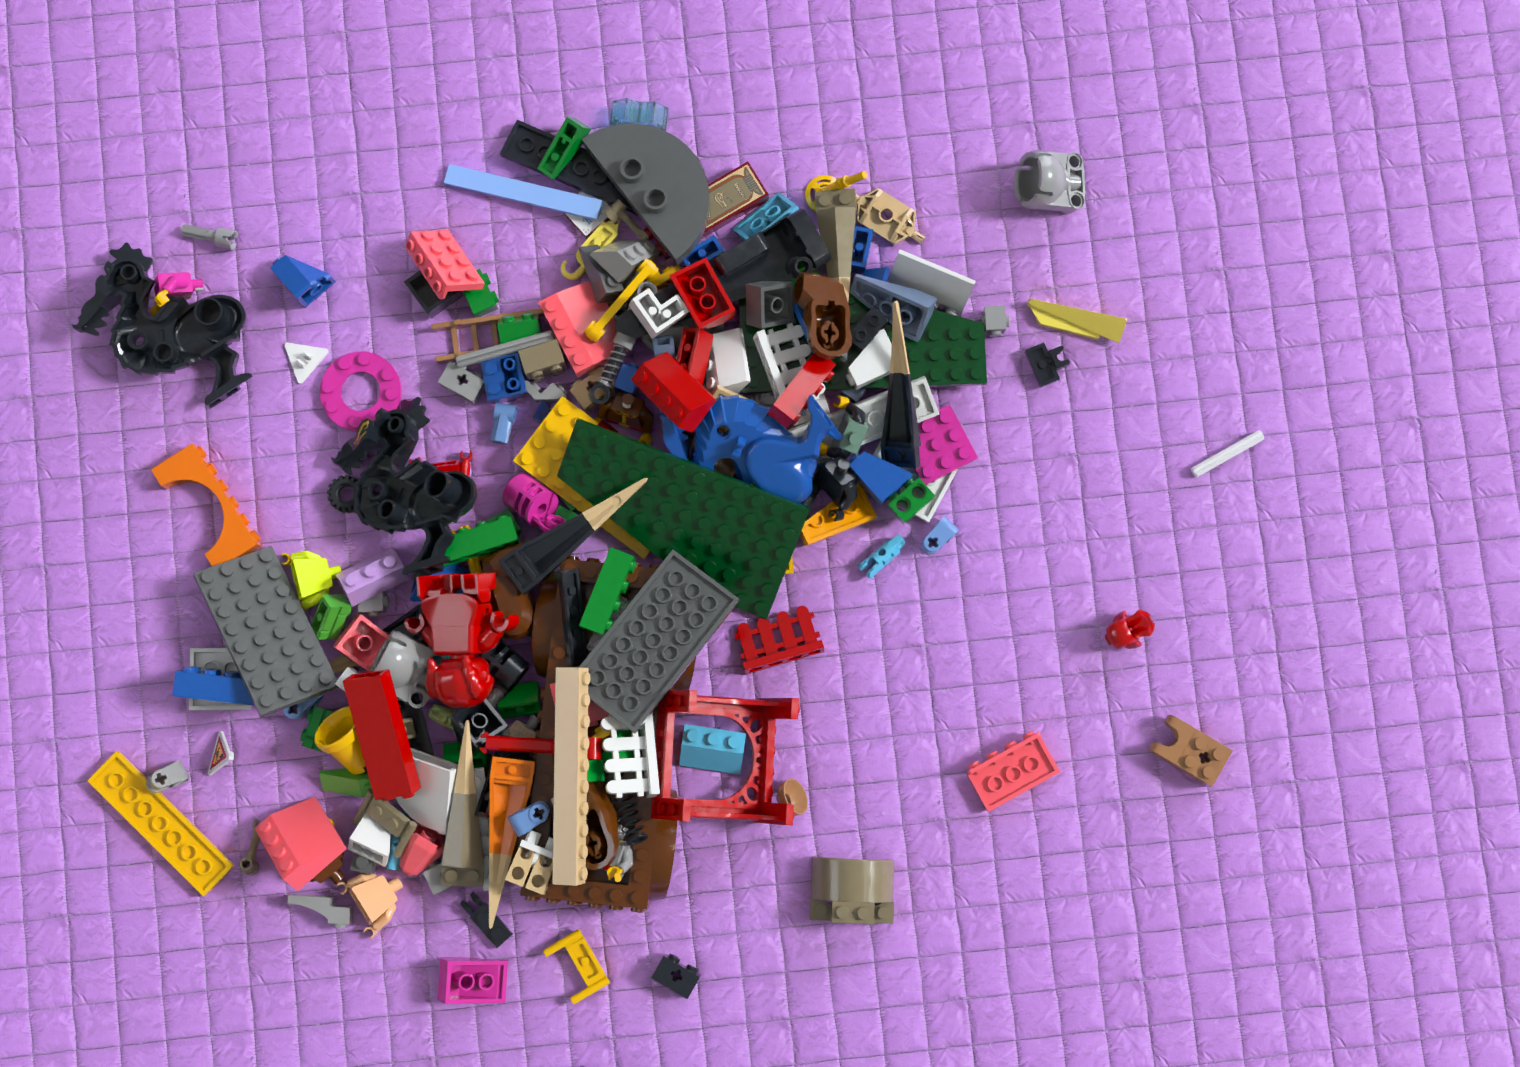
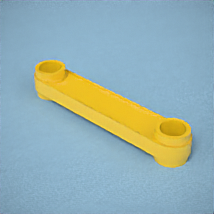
(596, 329)

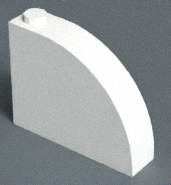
(433, 800)

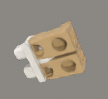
(532, 856)

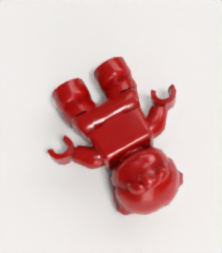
(459, 628)

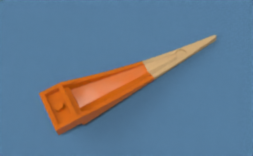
(508, 793)

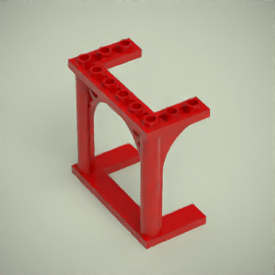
(766, 712)

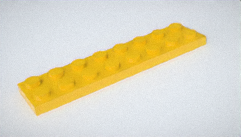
(161, 824)

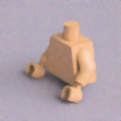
(374, 898)

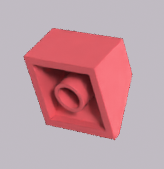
(360, 641)

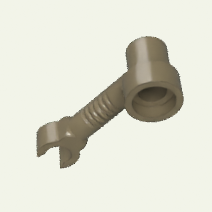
(617, 211)
(250, 858)

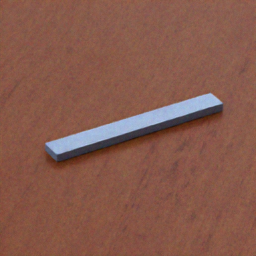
(523, 192)

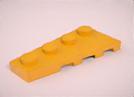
(822, 527)

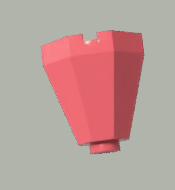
(421, 850)

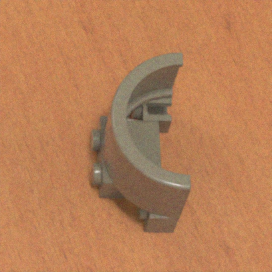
(853, 889)

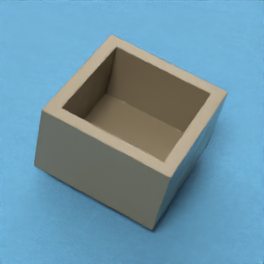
(543, 360)

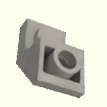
(550, 394)

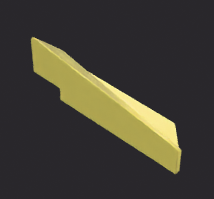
(1077, 320)

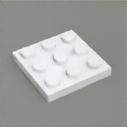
(216, 659)

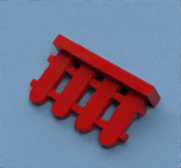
(773, 657)

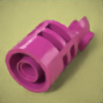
(532, 502)

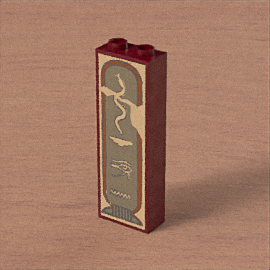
(729, 199)

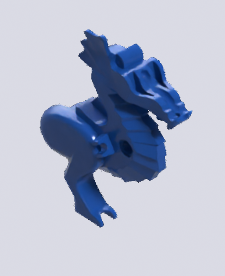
(757, 443)

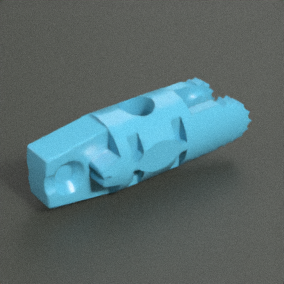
(882, 556)

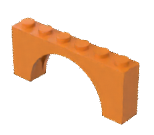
(192, 467)

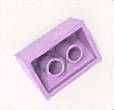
(371, 576)

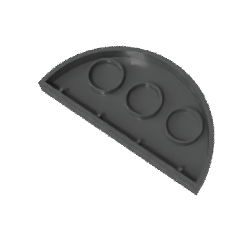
(658, 181)

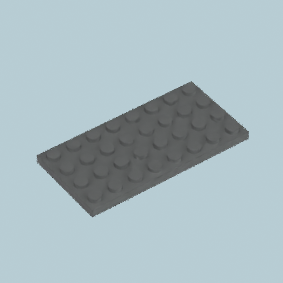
(266, 631)
(655, 640)

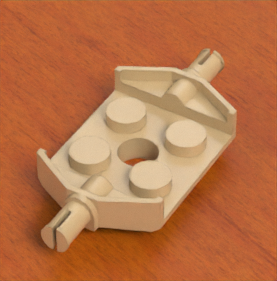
(895, 229)

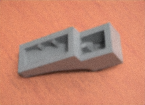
(336, 914)

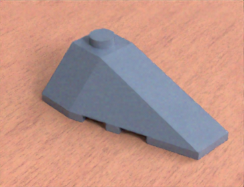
(914, 304)

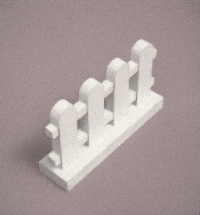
(781, 358)
(647, 763)

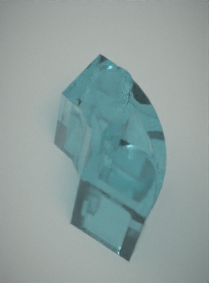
(636, 112)

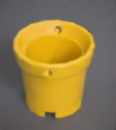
(340, 740)

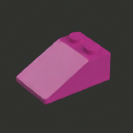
(472, 980)

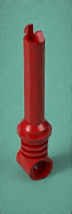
(534, 745)

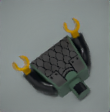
(852, 428)

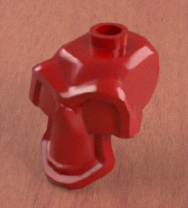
(1126, 630)

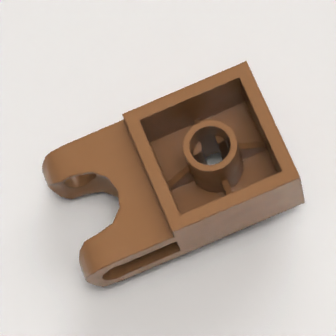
(1186, 748)

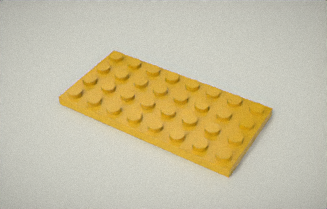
(545, 453)

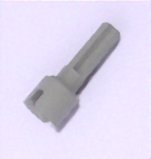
(220, 237)

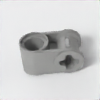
(169, 776)

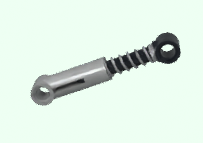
(622, 343)

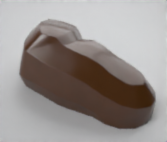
(824, 314)
(508, 598)
(602, 828)

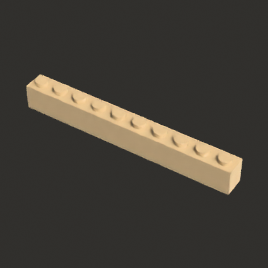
(571, 776)

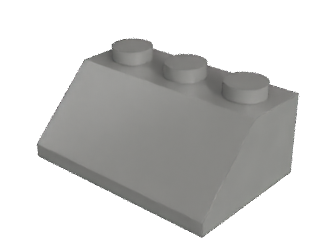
(624, 257)

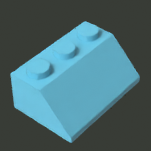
(765, 216)
(712, 749)

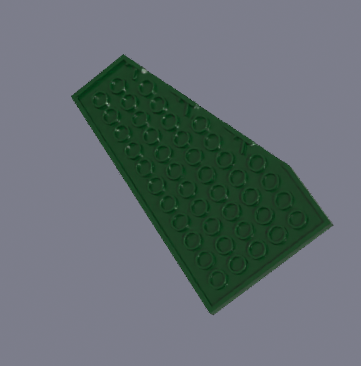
(946, 354)
(710, 519)

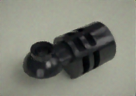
(506, 666)

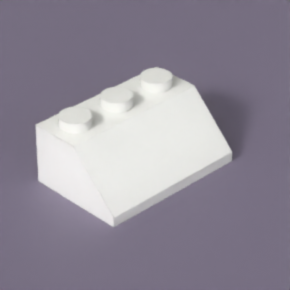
(728, 362)

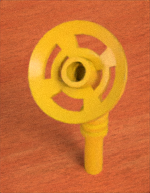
(839, 183)

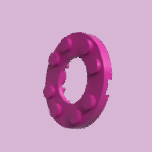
(348, 365)

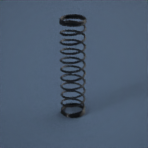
(639, 837)

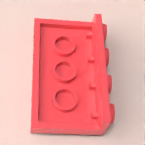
(442, 262)
(1012, 770)

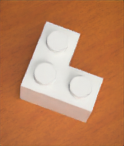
(655, 316)

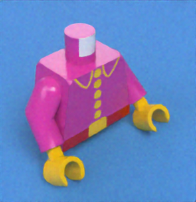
(173, 285)

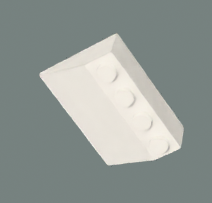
(947, 286)

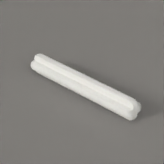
(1227, 453)

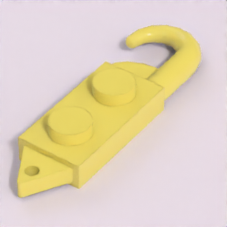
(604, 235)

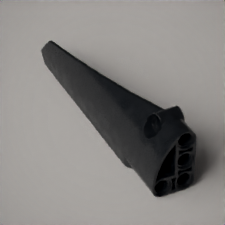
(762, 257)

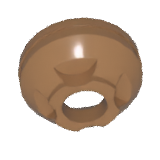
(792, 792)

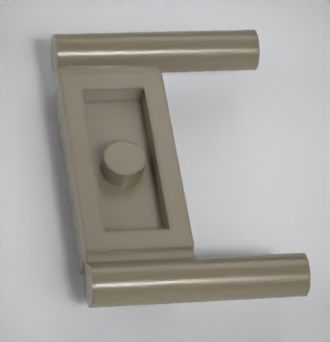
(387, 817)

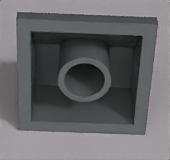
(769, 303)

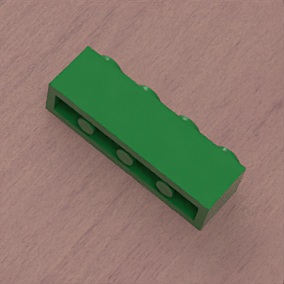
(482, 540)
(607, 592)

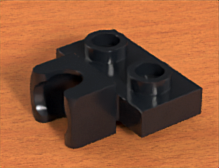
(1045, 363)

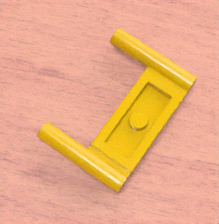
(585, 962)

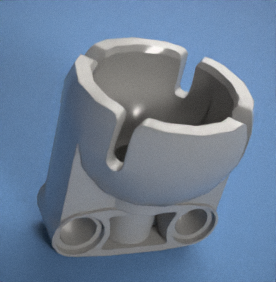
(1051, 182)
(407, 665)

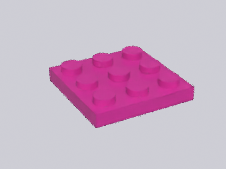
(942, 446)

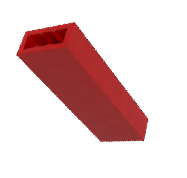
(382, 735)

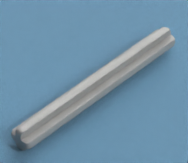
(503, 349)

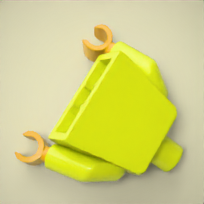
(311, 576)

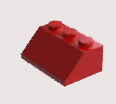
(703, 294)

